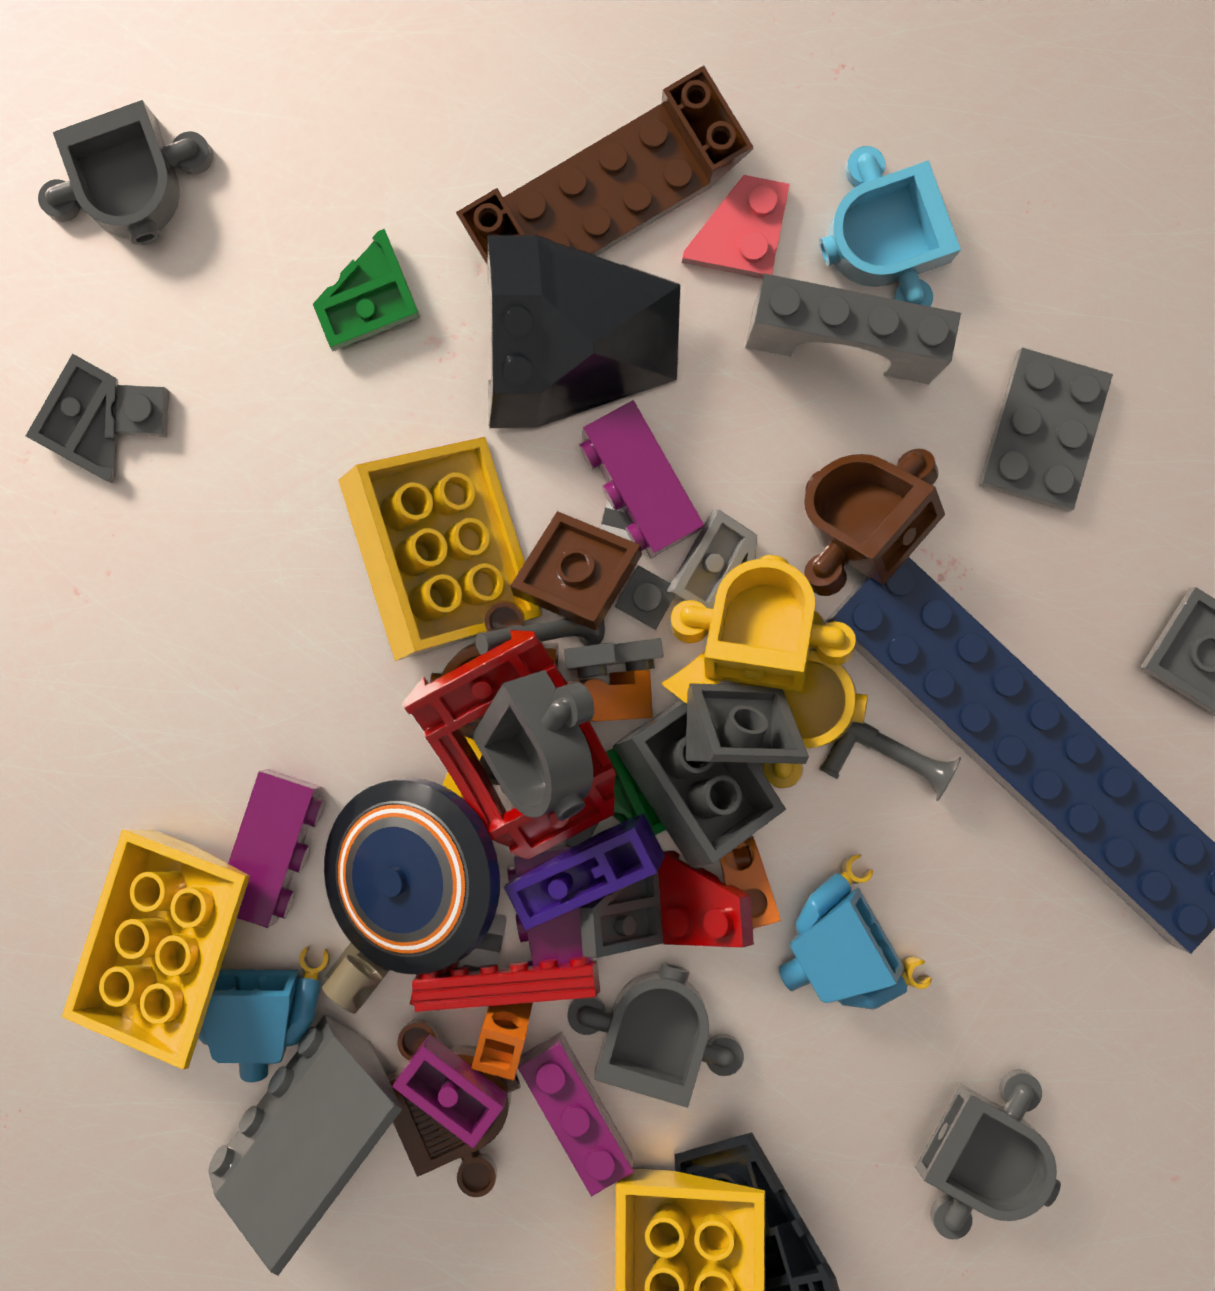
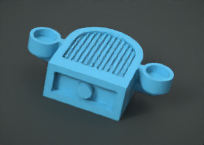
(890, 227)

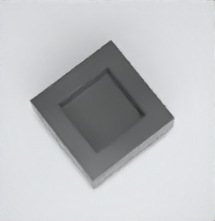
(141, 410)
(645, 598)

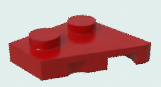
(701, 908)

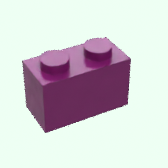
(451, 1091)

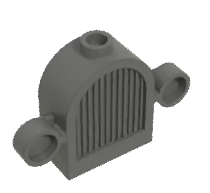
(122, 172)
(537, 744)
(656, 1036)
(989, 1158)

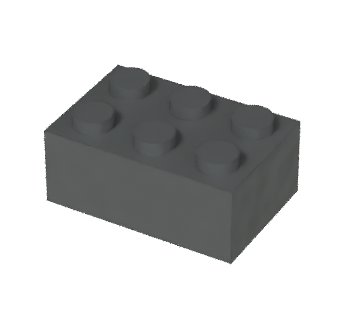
(700, 803)

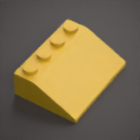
(434, 543)
(156, 945)
(688, 1233)

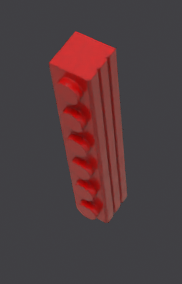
(506, 985)

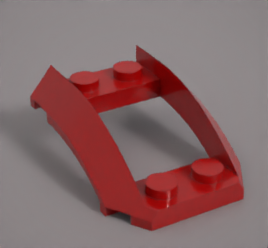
(465, 696)

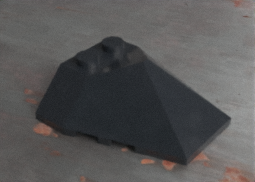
(572, 331)
(791, 1252)

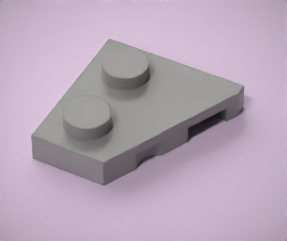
(716, 551)

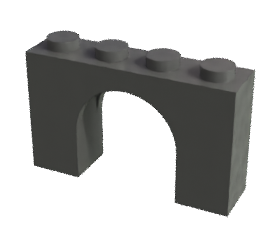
(909, 335)

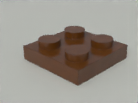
(576, 570)

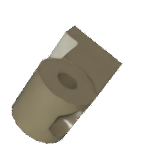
(352, 979)

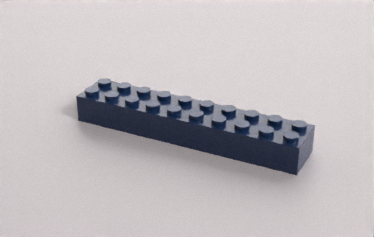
(1037, 750)

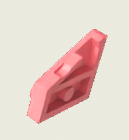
(742, 230)

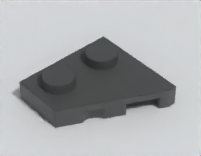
(80, 418)
(623, 920)

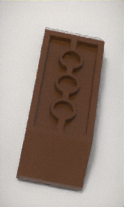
(624, 176)

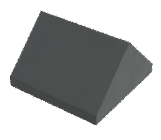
(741, 725)

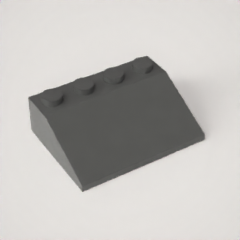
(303, 1140)

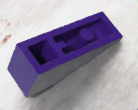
(587, 872)

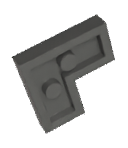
(593, 659)

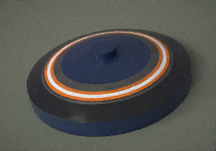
(411, 875)

